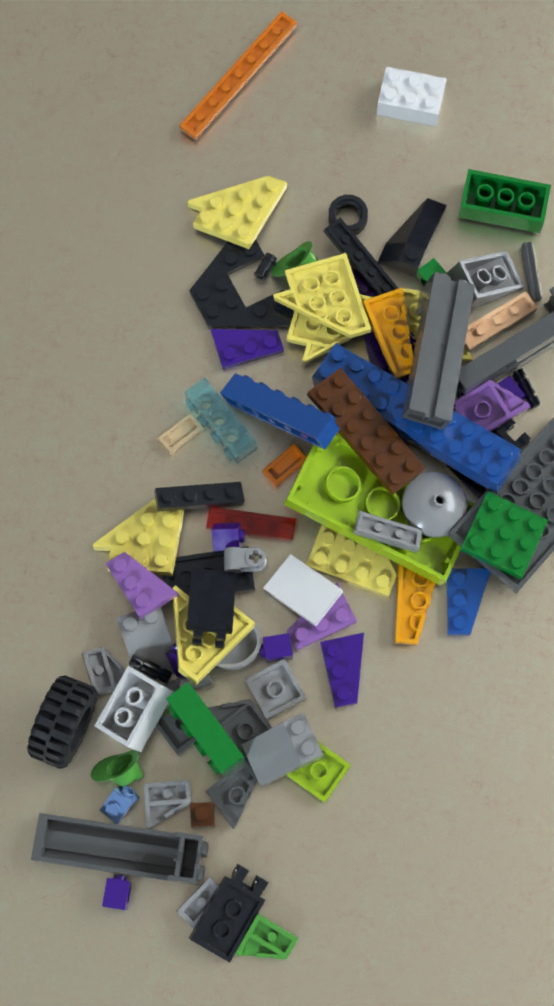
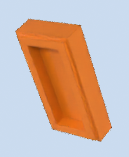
(284, 465)

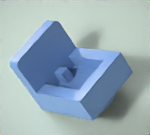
(119, 803)

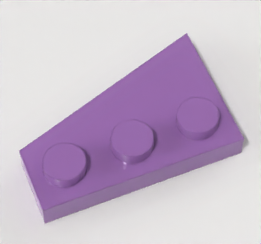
(140, 585)
(336, 619)

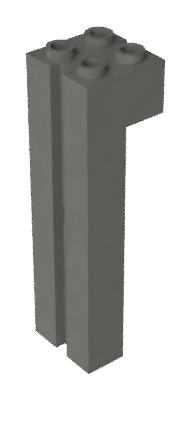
(438, 350)
(509, 354)
(120, 849)

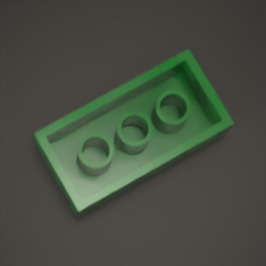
(504, 201)
(207, 731)

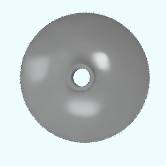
(425, 513)
(243, 652)

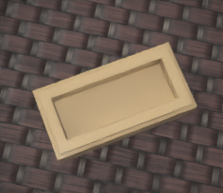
(180, 434)

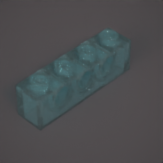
(204, 392)

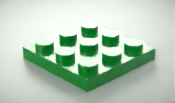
(504, 535)

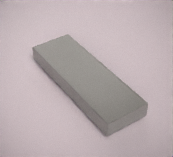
(387, 531)

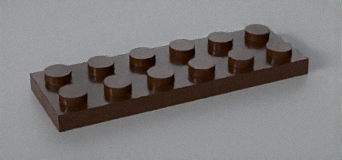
(366, 431)

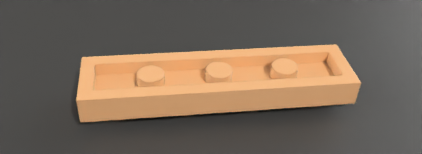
(499, 320)

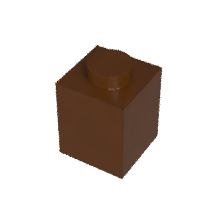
(202, 815)

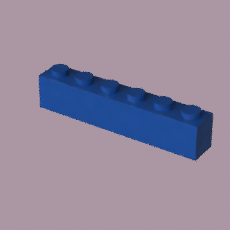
(280, 411)

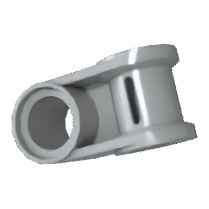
(241, 559)

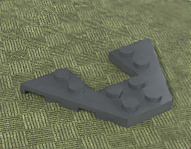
(242, 723)

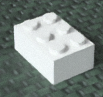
(411, 96)
(134, 709)

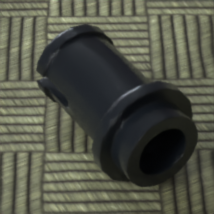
(265, 266)

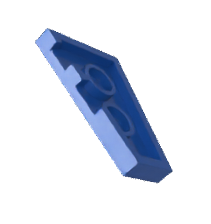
(464, 597)

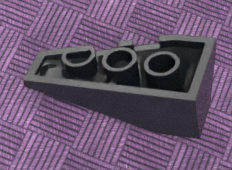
(411, 242)

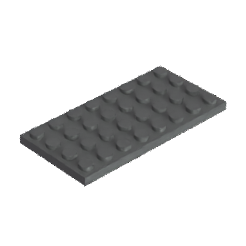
(530, 488)

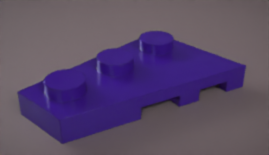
(245, 346)
(343, 667)

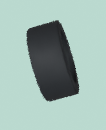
(353, 201)

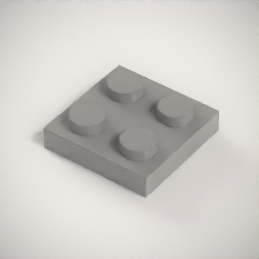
(275, 689)

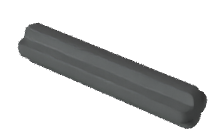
(531, 271)

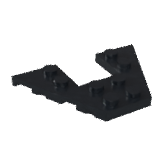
(220, 301)

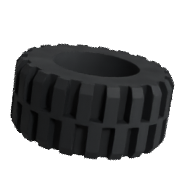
(62, 721)

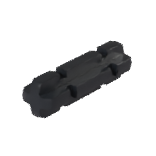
(526, 387)
(150, 668)

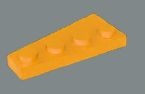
(391, 329)
(412, 602)

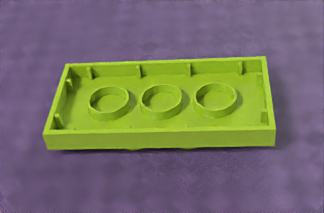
(338, 485)

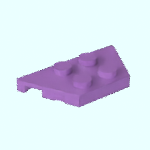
(490, 405)

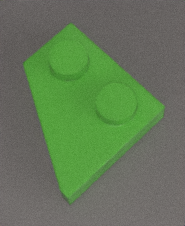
(267, 940)

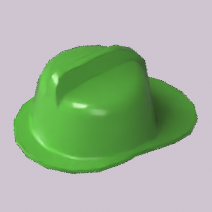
(298, 257)
(119, 768)

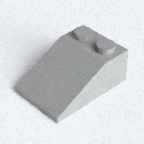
(491, 274)
(147, 637)
(282, 749)

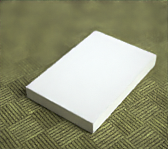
(303, 590)

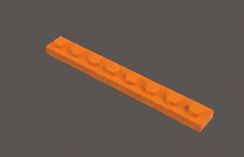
(238, 75)

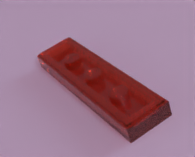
(254, 523)

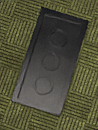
(209, 561)

